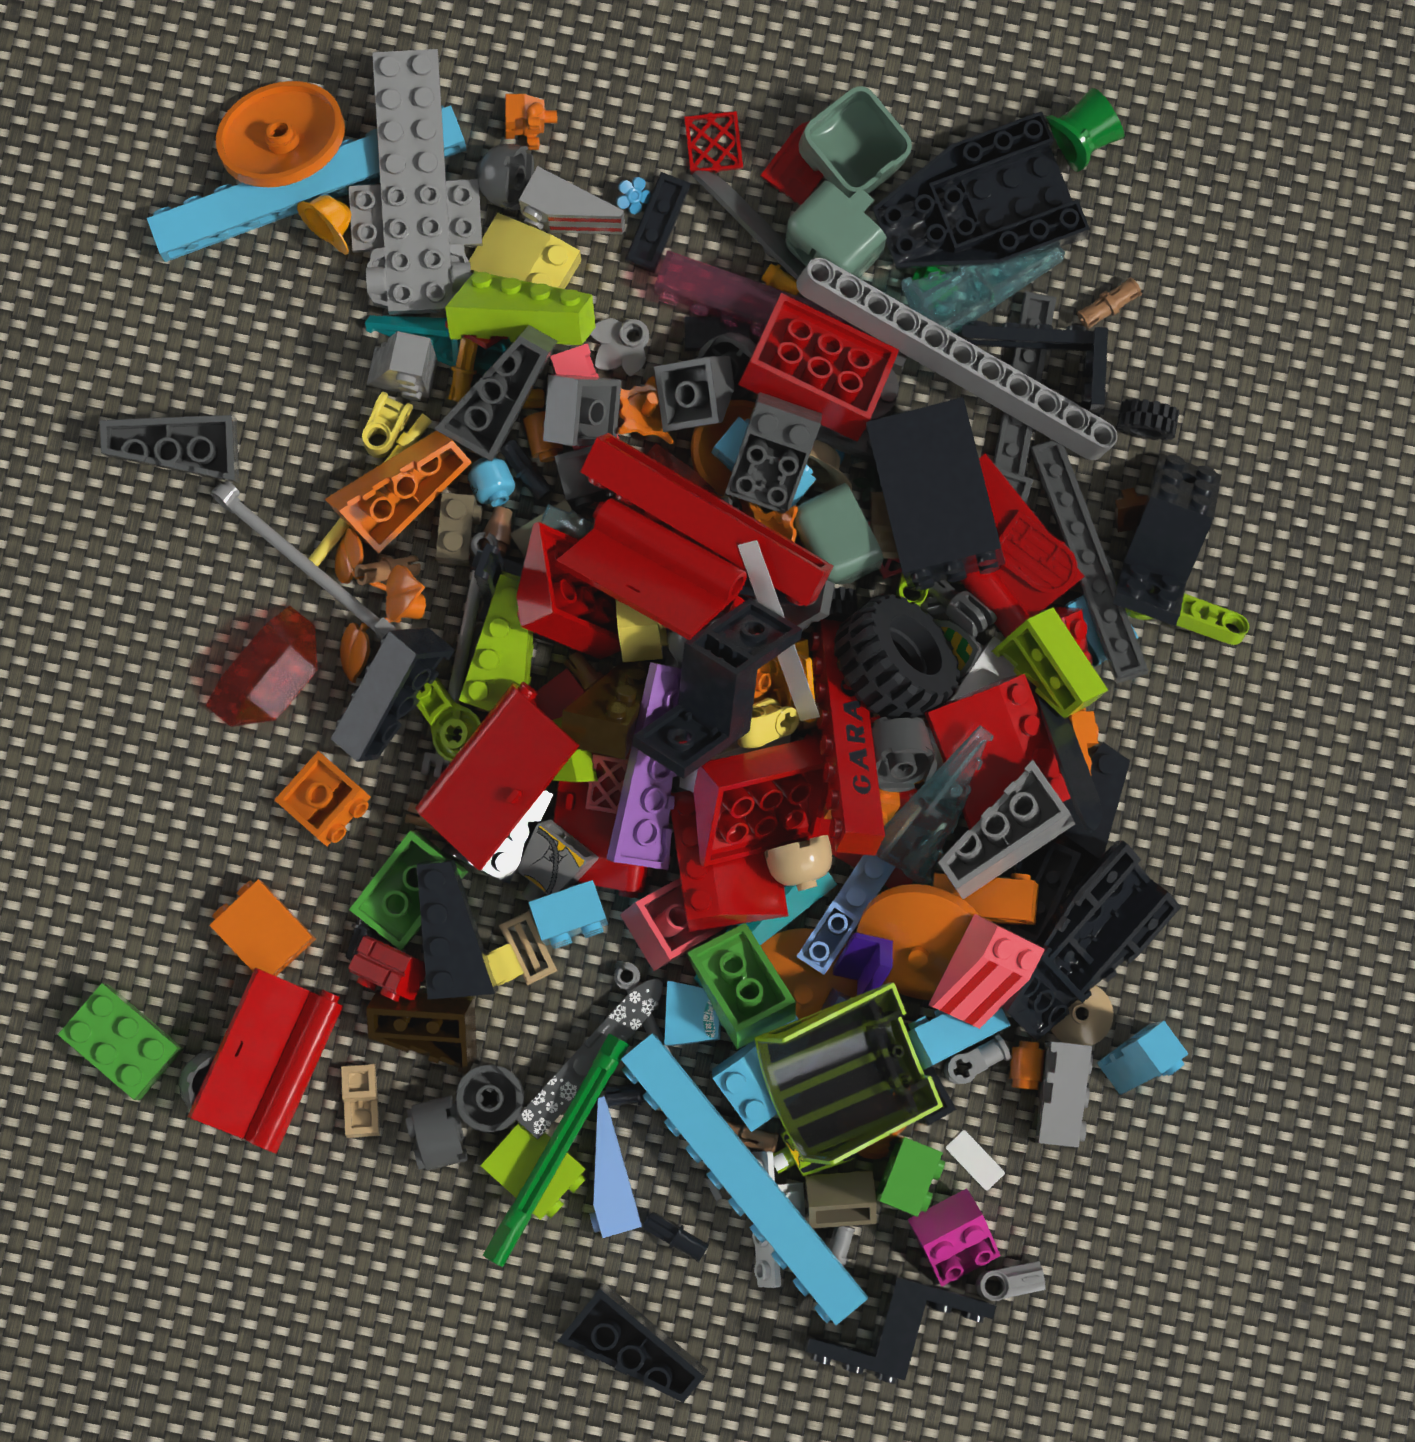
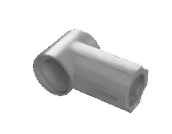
(1013, 1281)

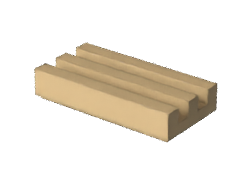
(540, 974)

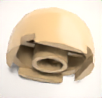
(800, 862)

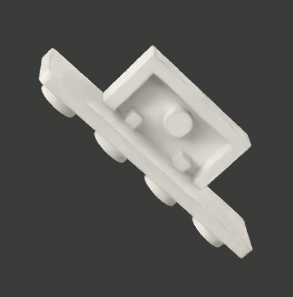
(766, 1268)

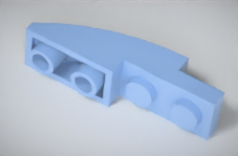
(845, 913)

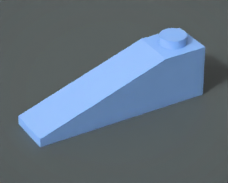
(613, 1194)

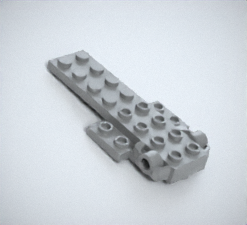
(414, 217)

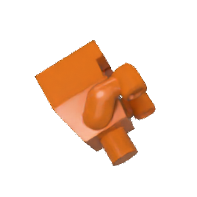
(526, 117)

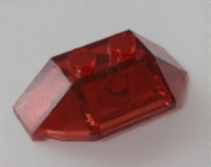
(267, 672)

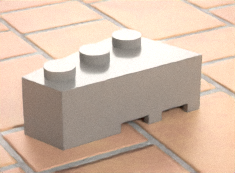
(404, 366)

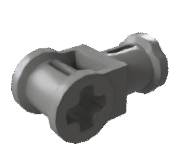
(977, 1060)

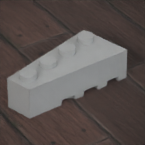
(1008, 832)

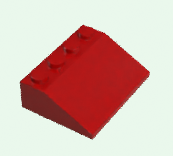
(820, 366)
(562, 604)
(1019, 737)
(759, 800)
(725, 891)

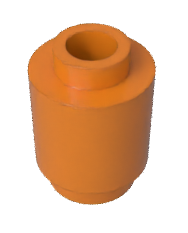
(1027, 1065)

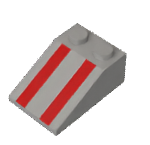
(565, 208)

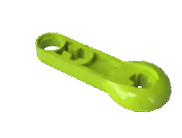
(1191, 619)
(444, 717)

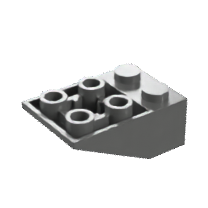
(773, 453)

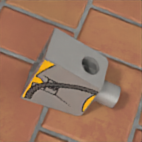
(553, 861)

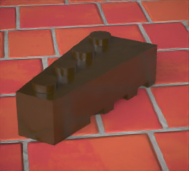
(609, 710)

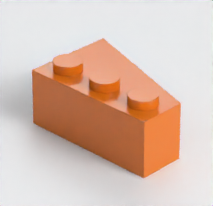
(1002, 899)

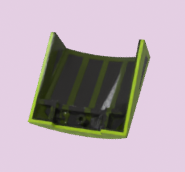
(846, 1076)

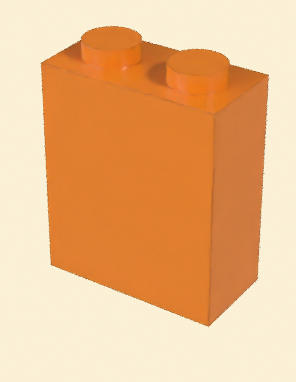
(261, 929)

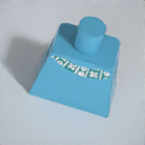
(689, 1016)

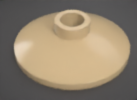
(1091, 1029)

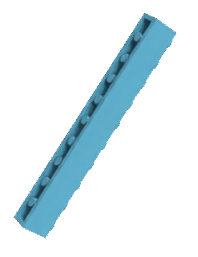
(247, 207)
(744, 1179)

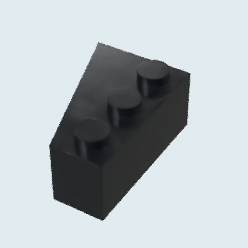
(1108, 774)

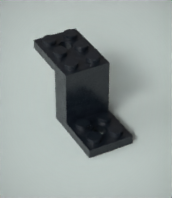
(1167, 538)
(717, 687)
(898, 1329)

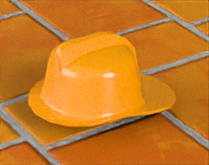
(327, 219)

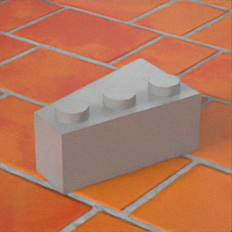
(1064, 1094)

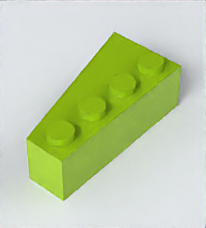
(506, 306)
(502, 650)

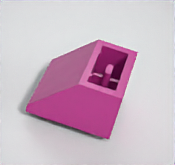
(954, 1237)

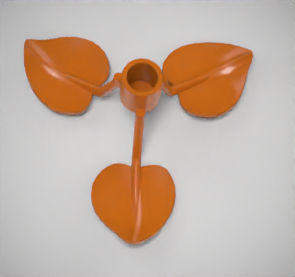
(402, 601)

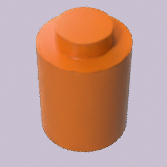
(534, 430)

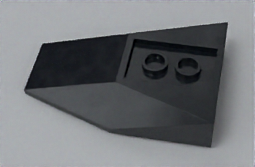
(983, 202)

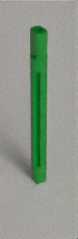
(555, 1151)

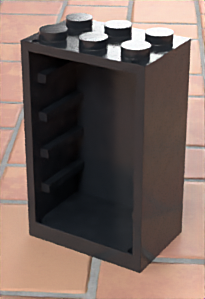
(935, 494)

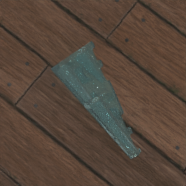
(974, 290)

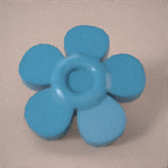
(633, 195)

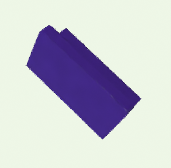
(865, 960)

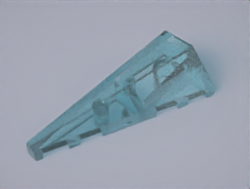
(922, 825)

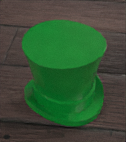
(1086, 128)

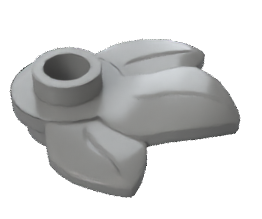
(616, 348)

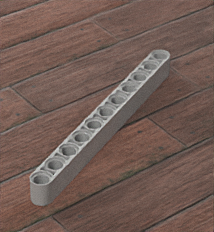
(942, 355)

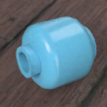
(491, 481)

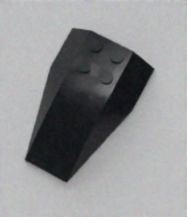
(1093, 931)

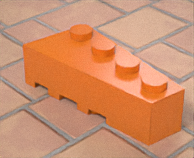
(398, 490)

